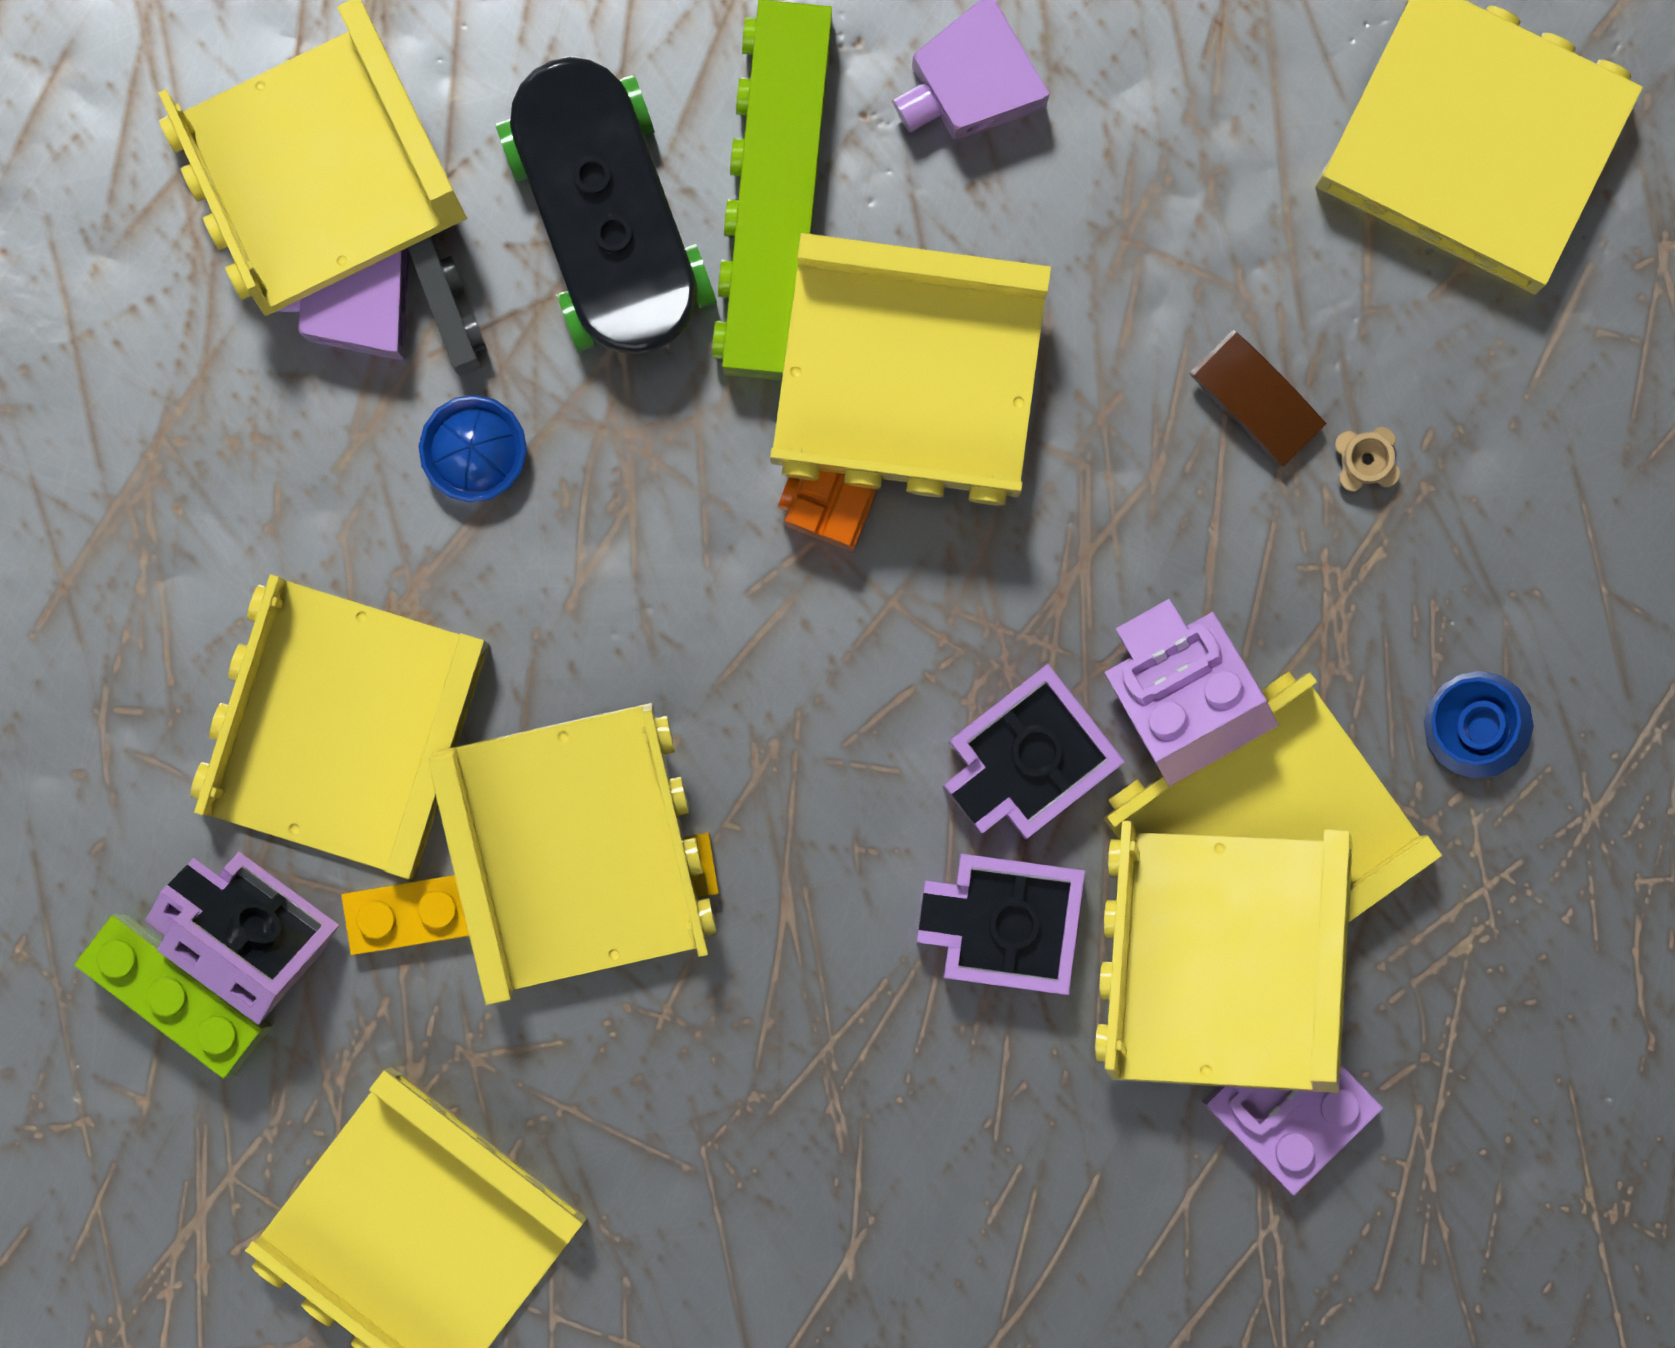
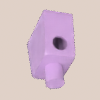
(972, 76)
(361, 310)

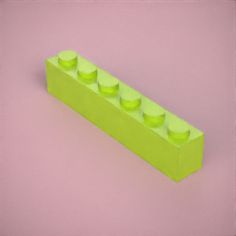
(776, 182)

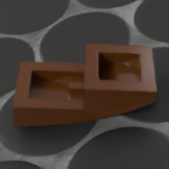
(1258, 398)

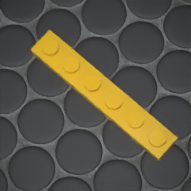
(434, 912)

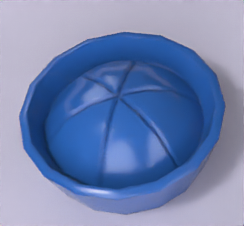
(472, 448)
(1498, 726)

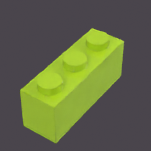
(128, 966)

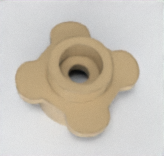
(1376, 443)

